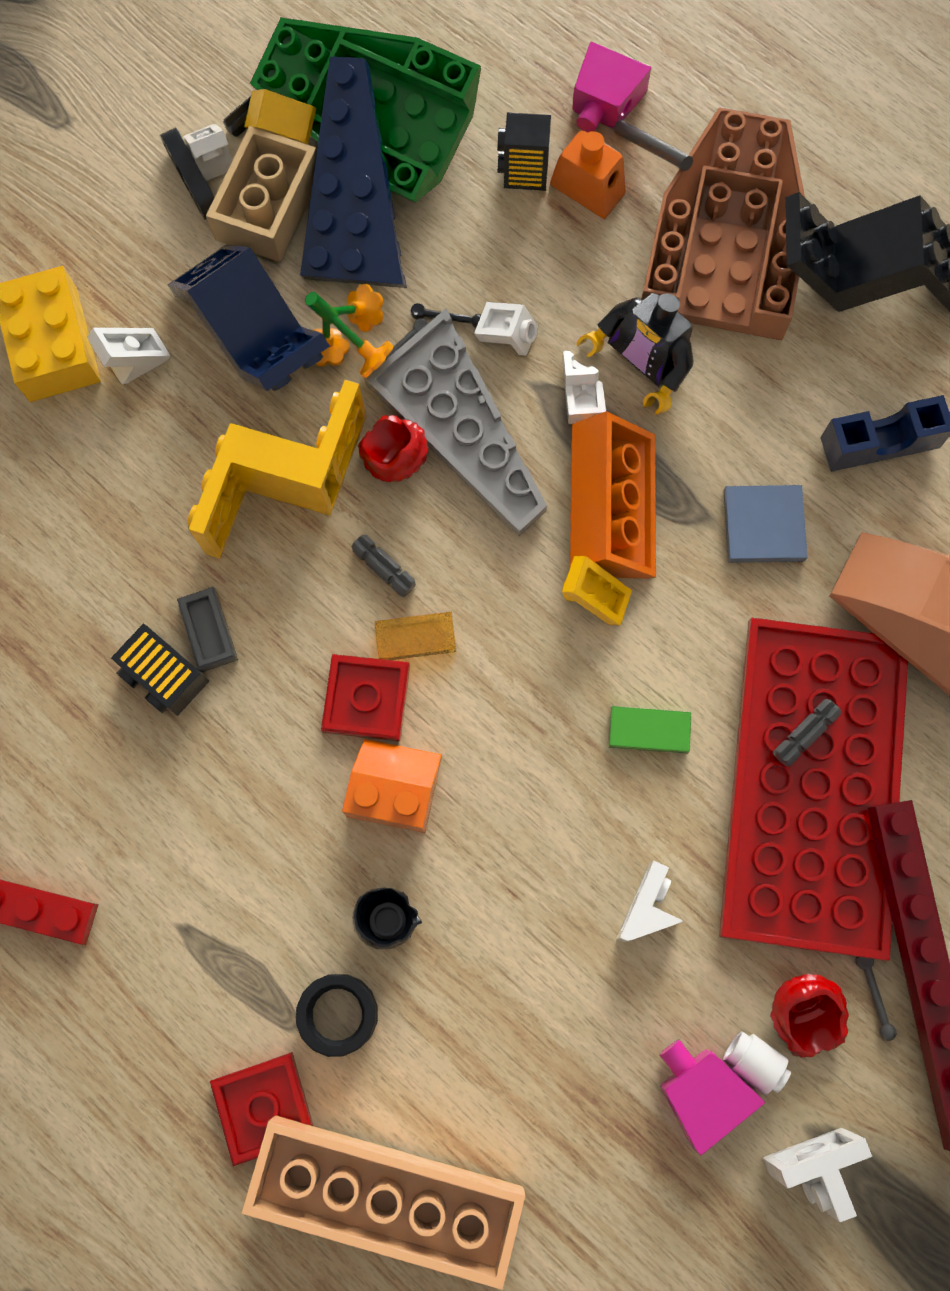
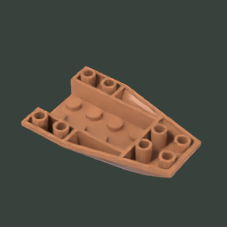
(902, 599)

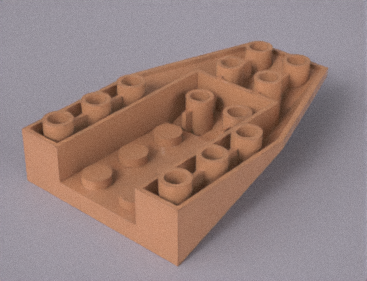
(726, 227)

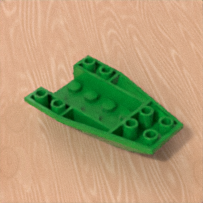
(418, 88)

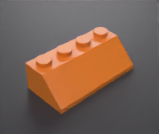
(613, 496)

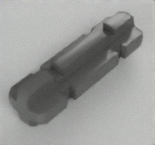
(383, 565)
(807, 732)

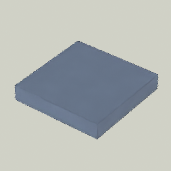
(765, 524)

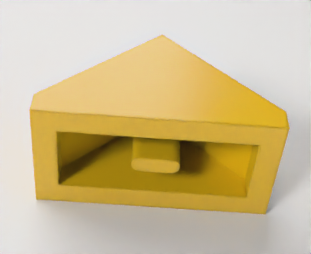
(280, 115)

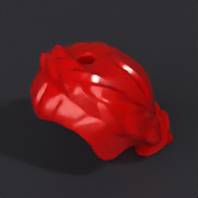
(393, 449)
(810, 1015)

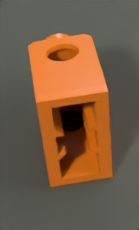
(590, 173)

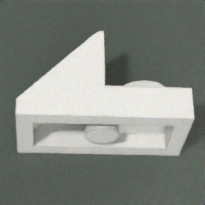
(209, 151)
(128, 350)
(642, 916)

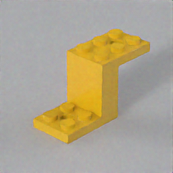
(277, 470)

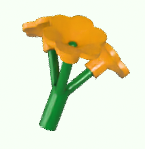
(362, 309)

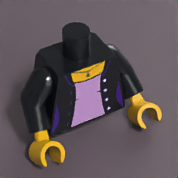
(651, 339)

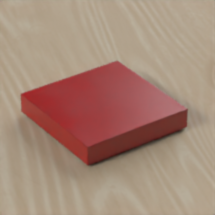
(365, 697)
(253, 1098)

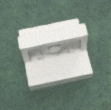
(817, 1168)

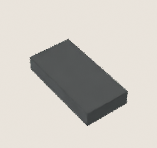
(207, 629)

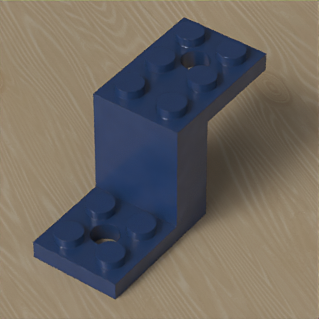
(249, 317)

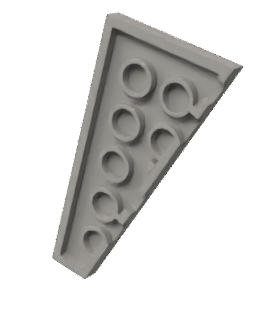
(443, 393)

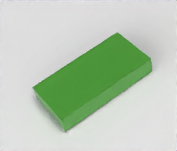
(650, 729)

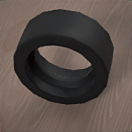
(305, 1008)

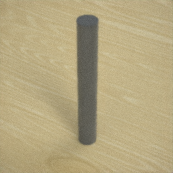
(653, 145)

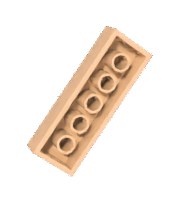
(385, 1201)

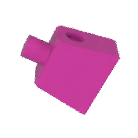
(608, 87)
(705, 1095)

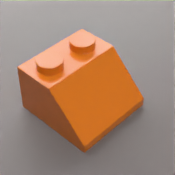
(392, 785)

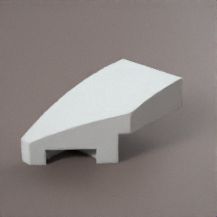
(582, 390)

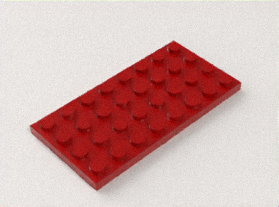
(802, 834)

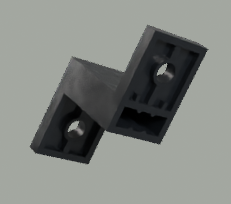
(870, 254)

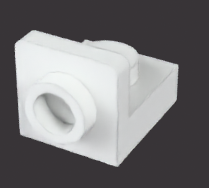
(507, 325)

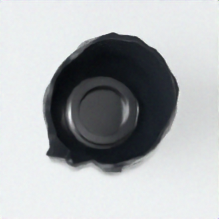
(384, 918)

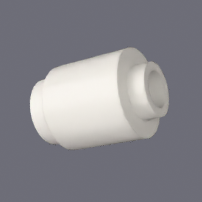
(757, 1063)

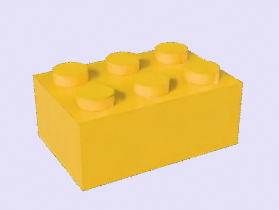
(46, 334)

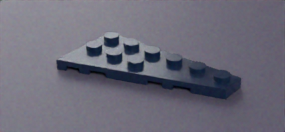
(351, 203)

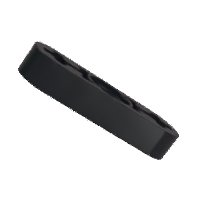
(188, 170)

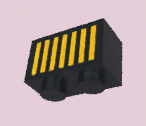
(524, 151)
(160, 670)

